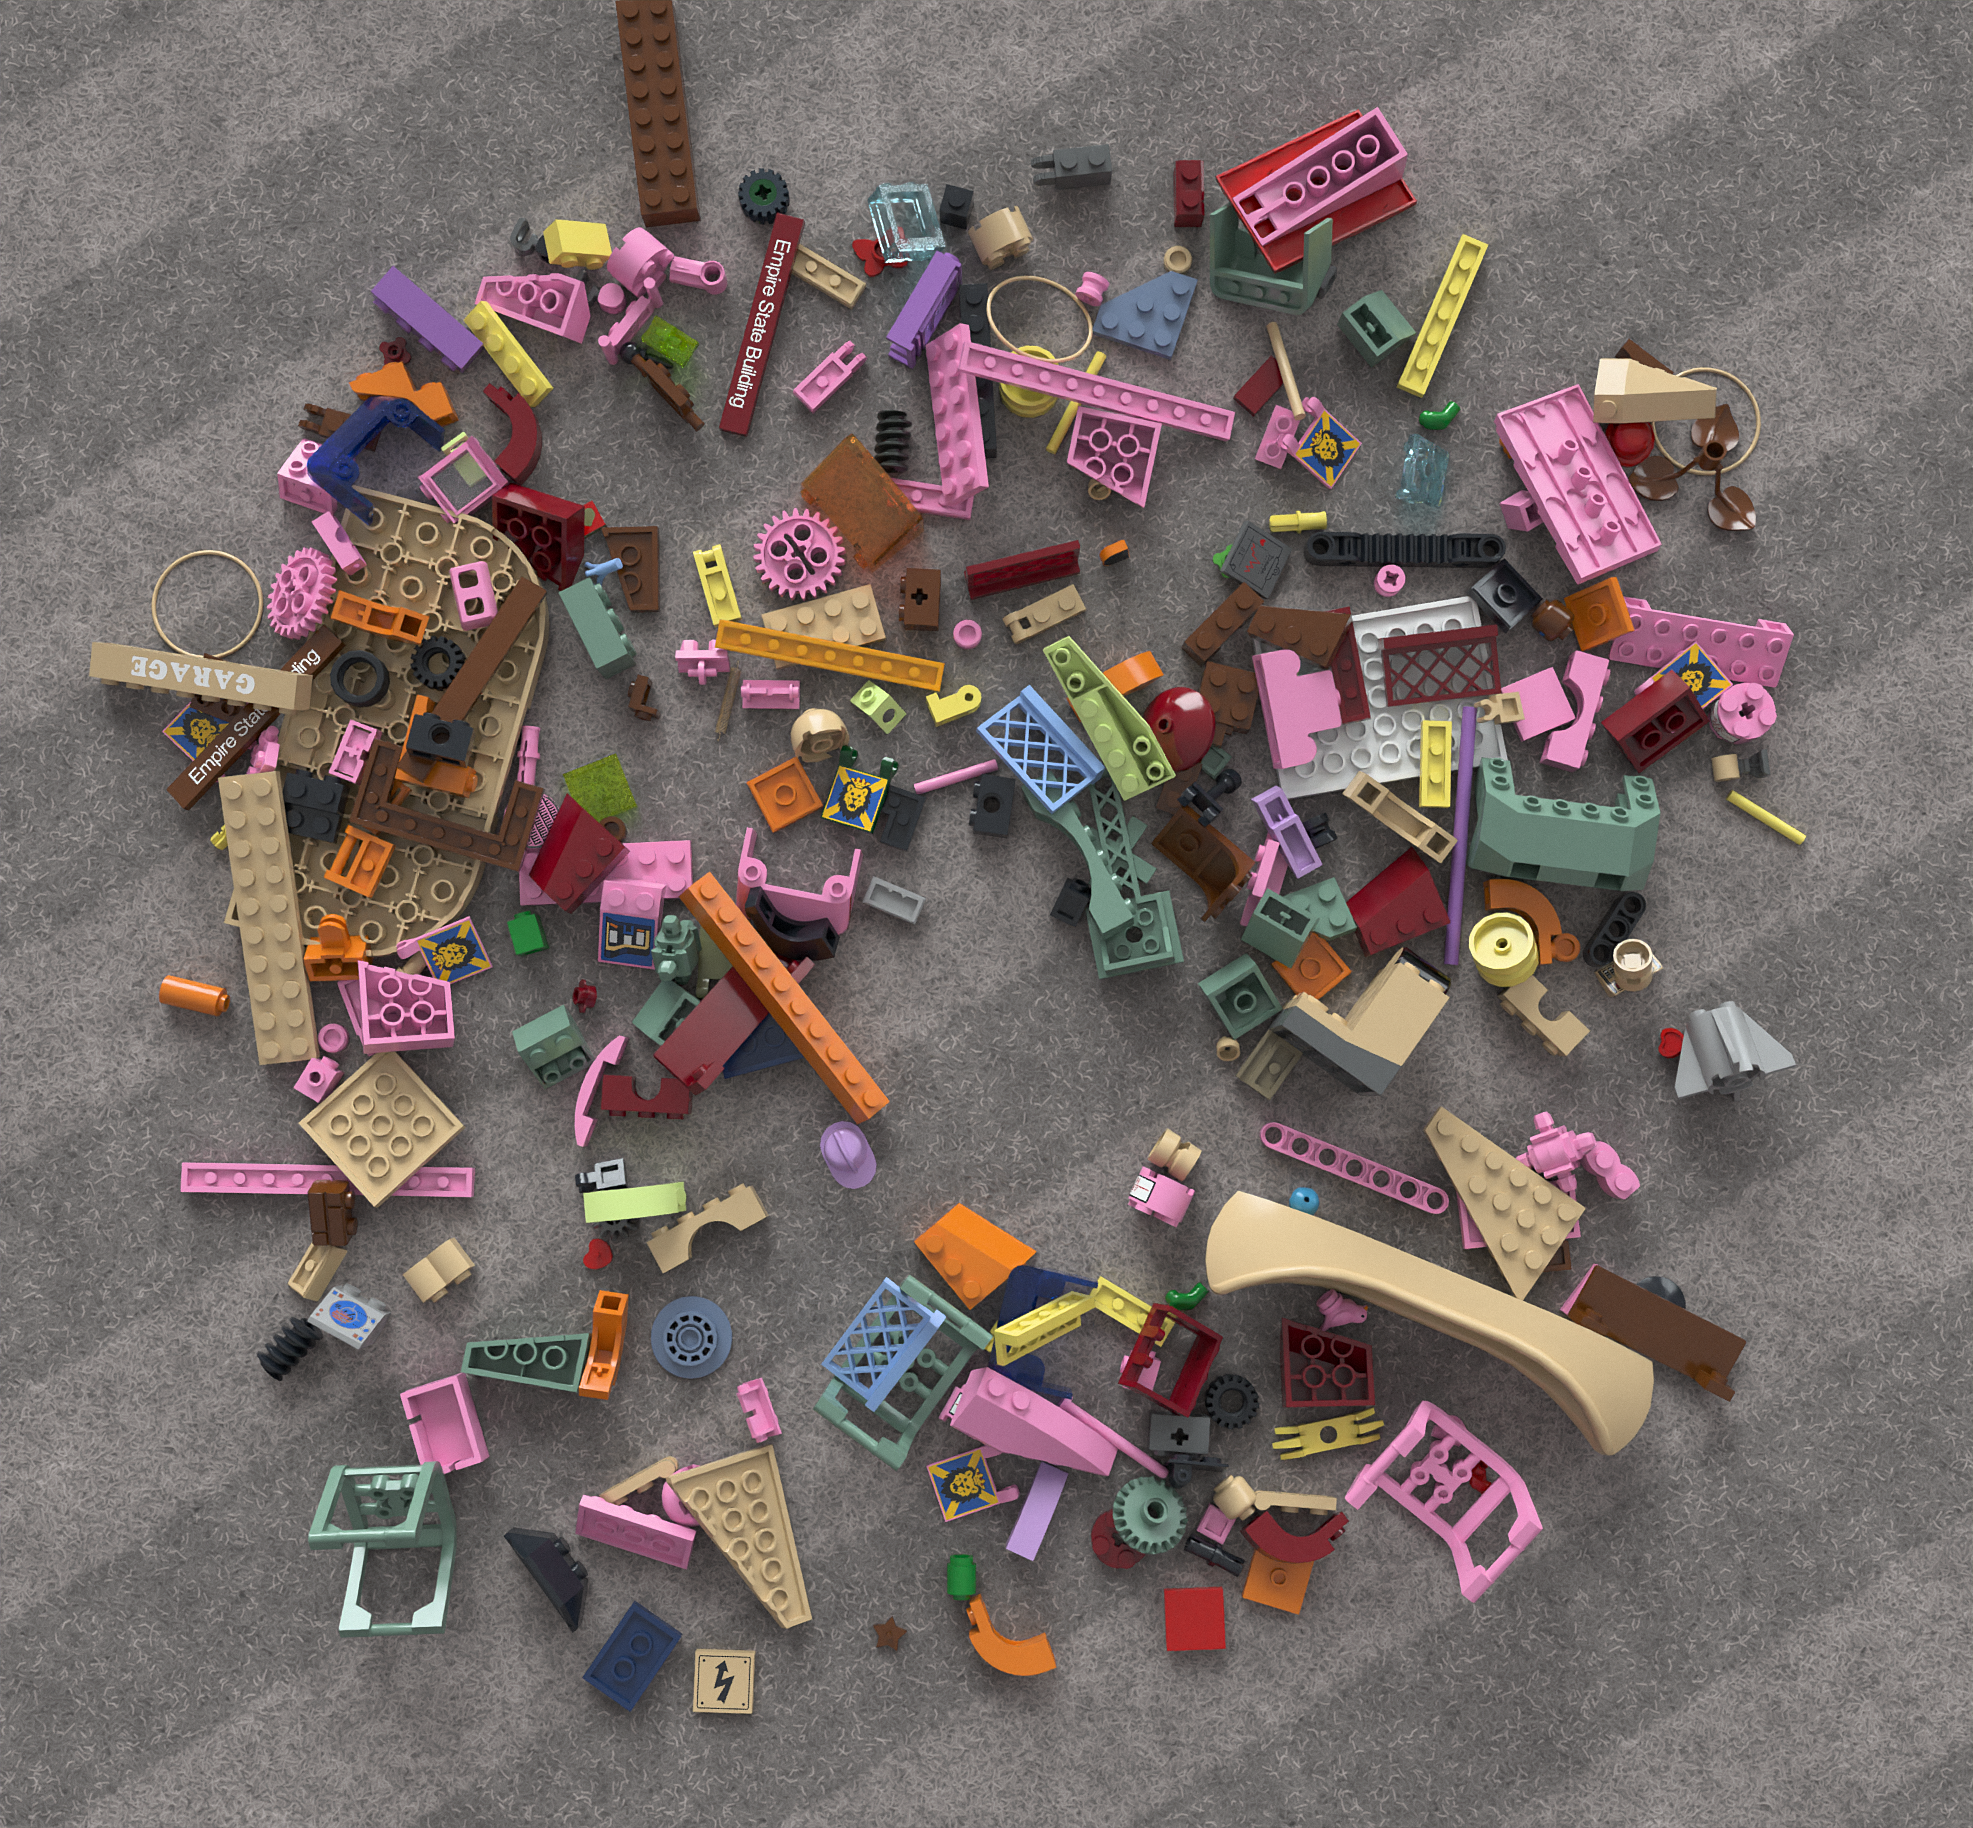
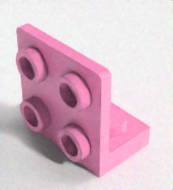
(296, 484)

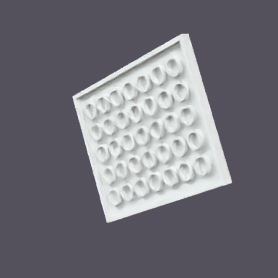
(1390, 741)

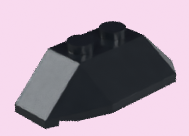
(553, 1570)

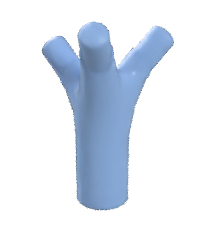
(603, 569)

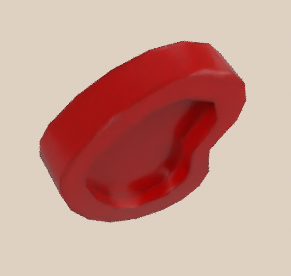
(1671, 1043)
(598, 1255)

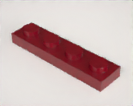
(1349, 678)

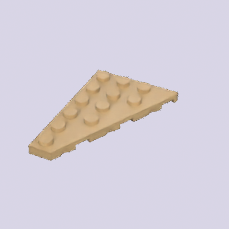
(1512, 1206)
(747, 1518)

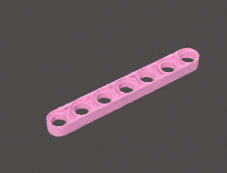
(1368, 1169)

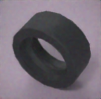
(342, 665)

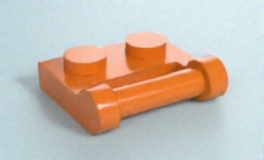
(367, 865)

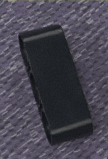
(1623, 919)

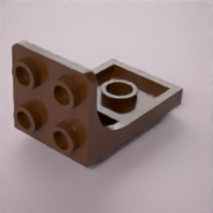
(1205, 857)

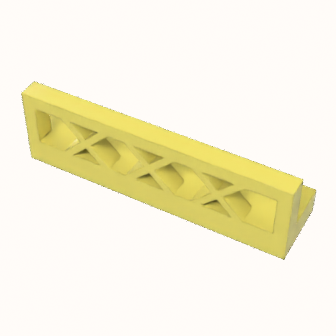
(1041, 1326)

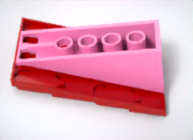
(1334, 172)

